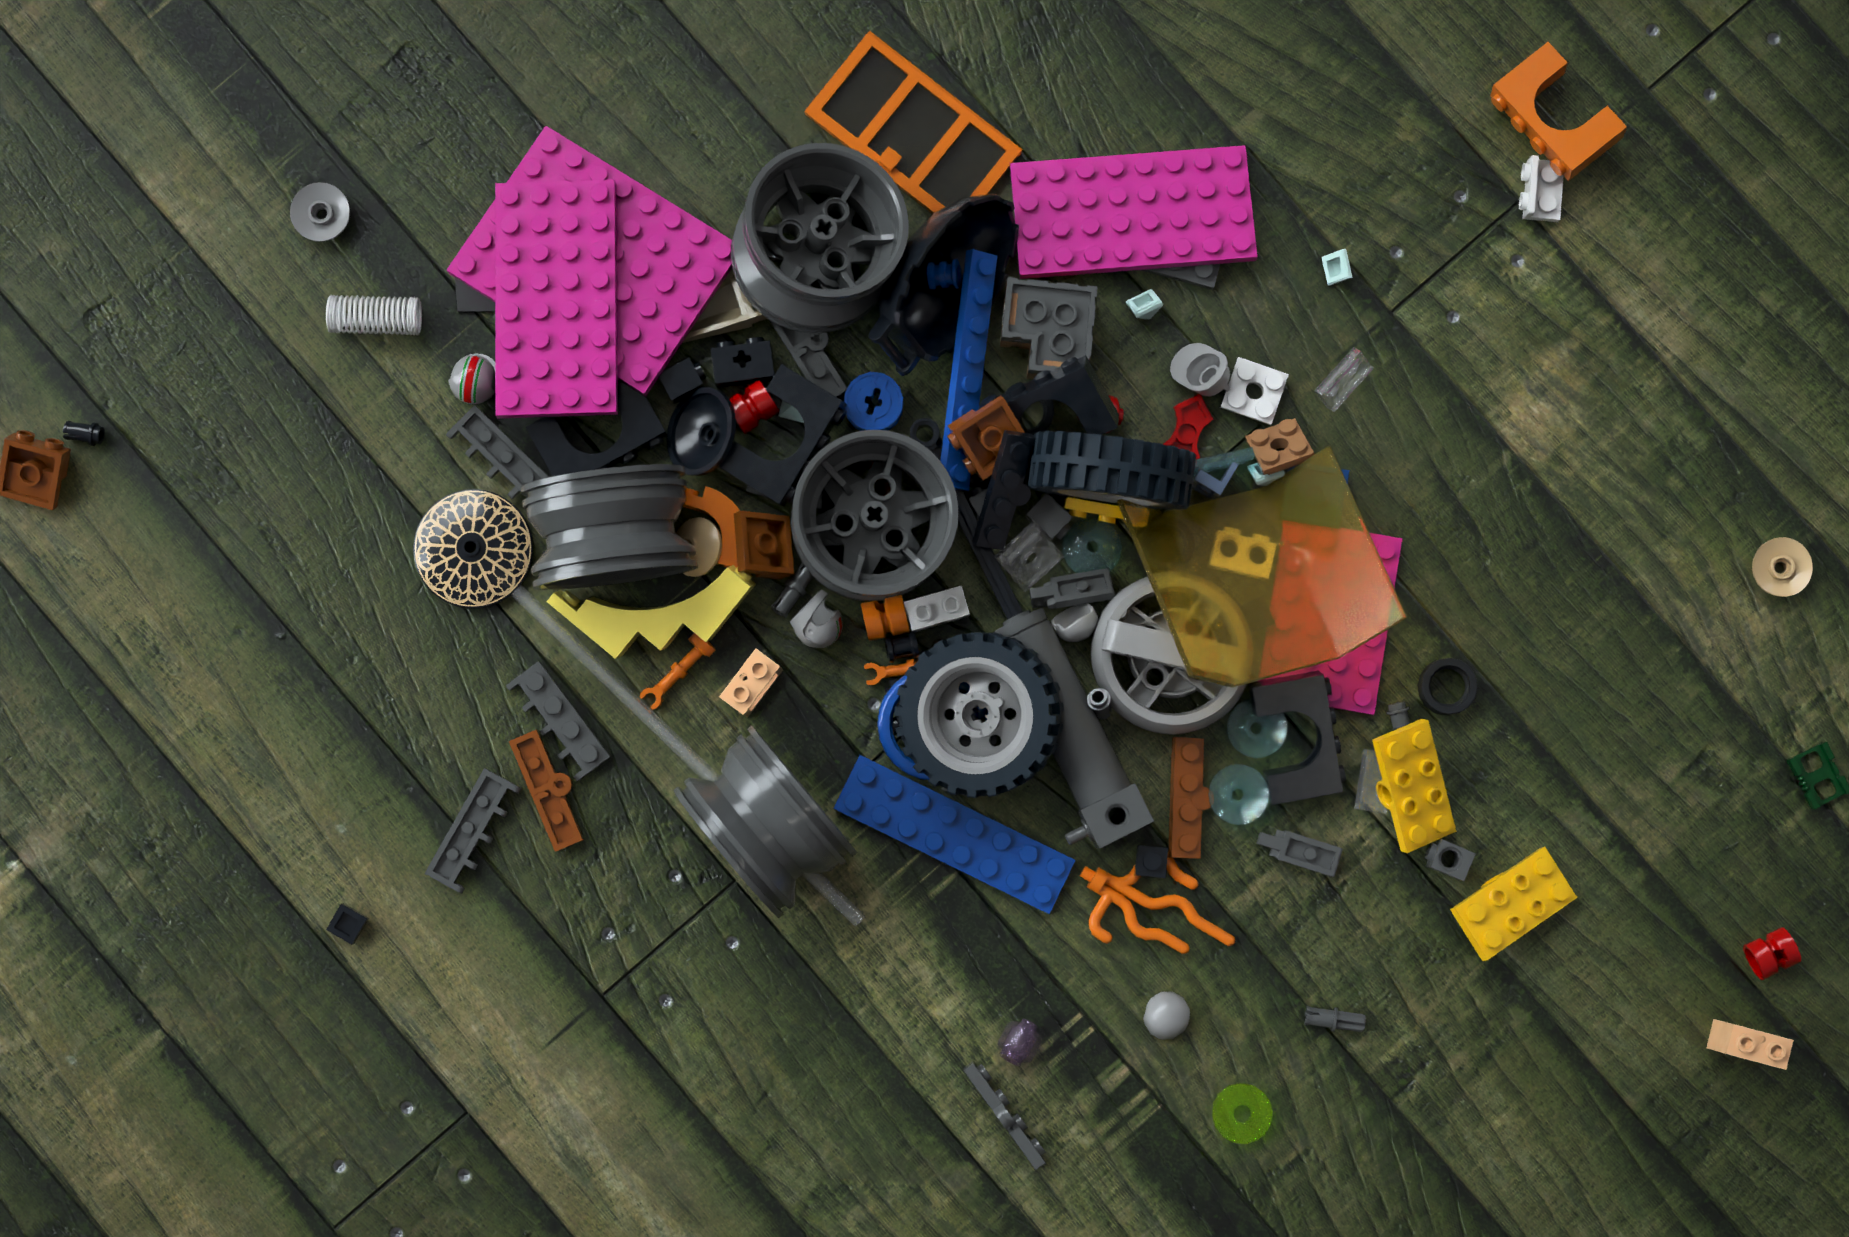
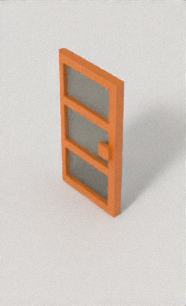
(911, 127)

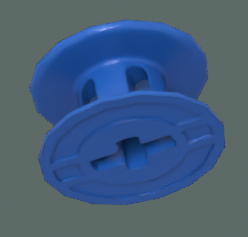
(863, 389)

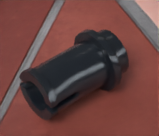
(88, 433)

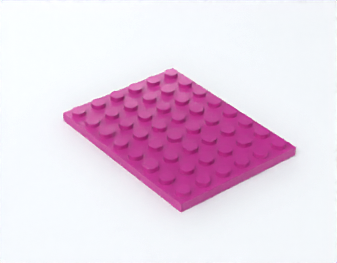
(664, 258)

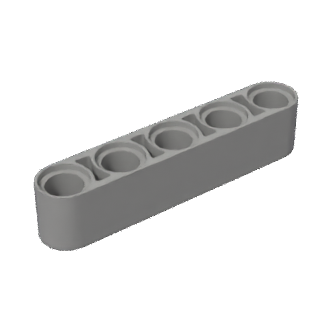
(1141, 643)

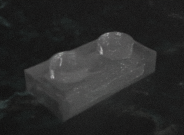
(1343, 379)
(1368, 777)

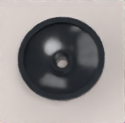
(701, 431)

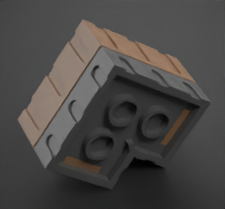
(1048, 321)

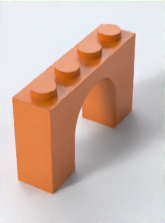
(1566, 149)

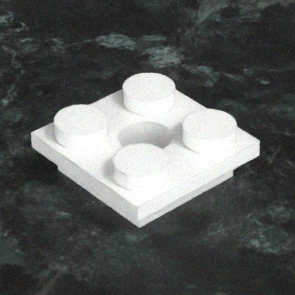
(1268, 379)

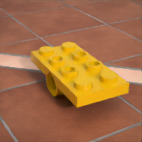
(1413, 785)
(1513, 903)

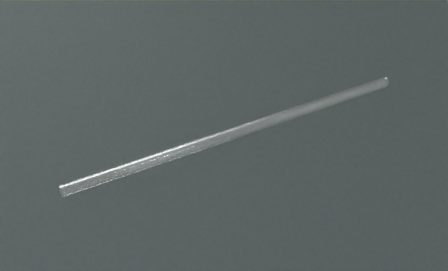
(659, 727)

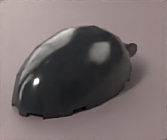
(926, 318)

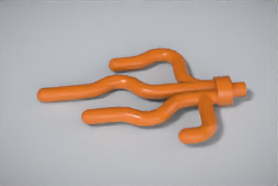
(1115, 889)

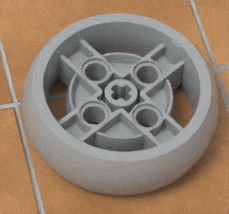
(1175, 682)

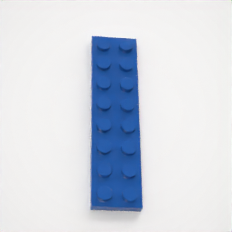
(954, 834)

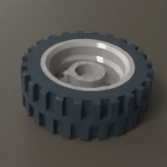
(1112, 469)
(935, 741)

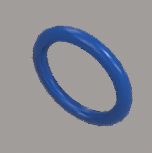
(886, 734)

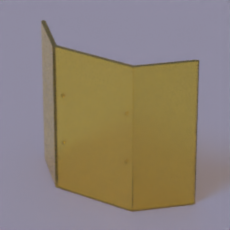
(1266, 576)

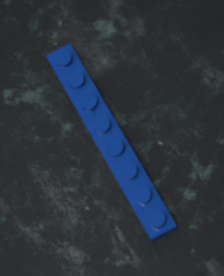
(968, 355)

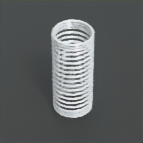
(337, 315)

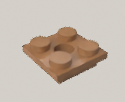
(1283, 435)

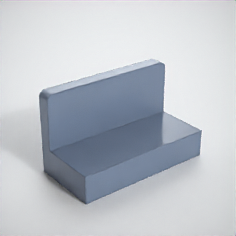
(1210, 486)

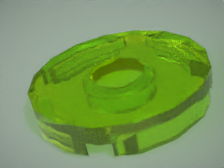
(1254, 1126)

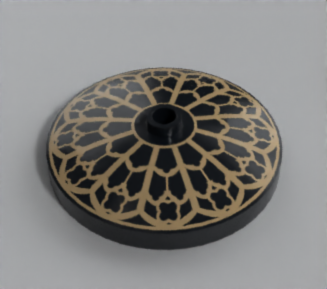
(501, 554)

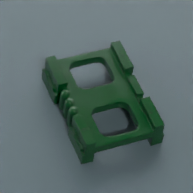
(1827, 770)

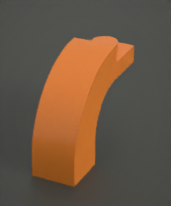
(722, 510)

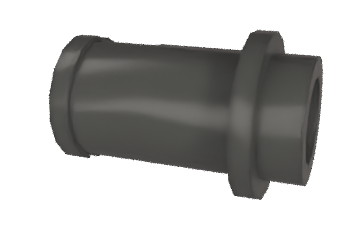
(1099, 701)
(1398, 714)

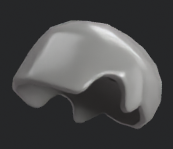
(1075, 623)
(1166, 1015)

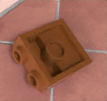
(981, 435)
(33, 469)
(764, 544)

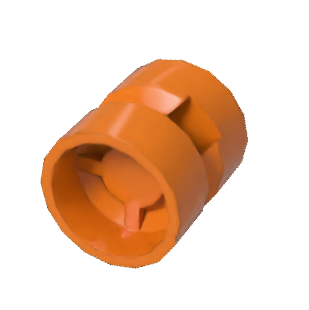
(885, 617)

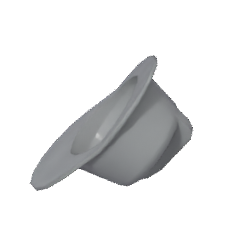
(1201, 369)

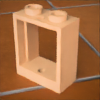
(760, 675)
(1750, 1044)

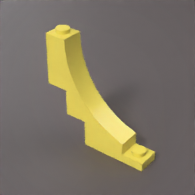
(618, 626)

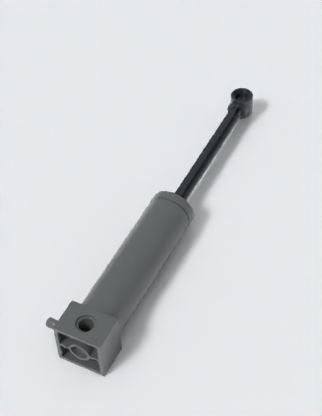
(1083, 746)

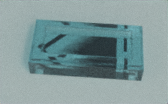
(1224, 460)

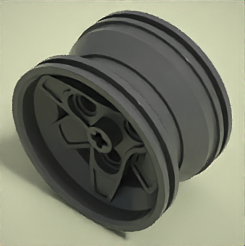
(853, 186)
(856, 499)
(609, 526)
(764, 822)

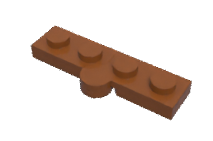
(547, 790)
(1187, 798)

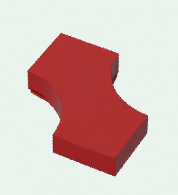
(1191, 418)

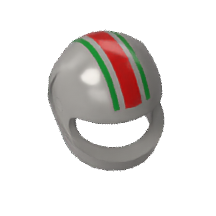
(473, 379)
(817, 624)

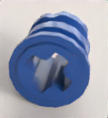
(944, 274)

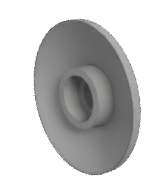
(307, 205)

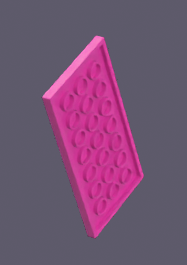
(1133, 212)
(555, 299)

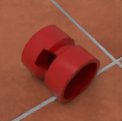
(753, 406)
(1765, 961)

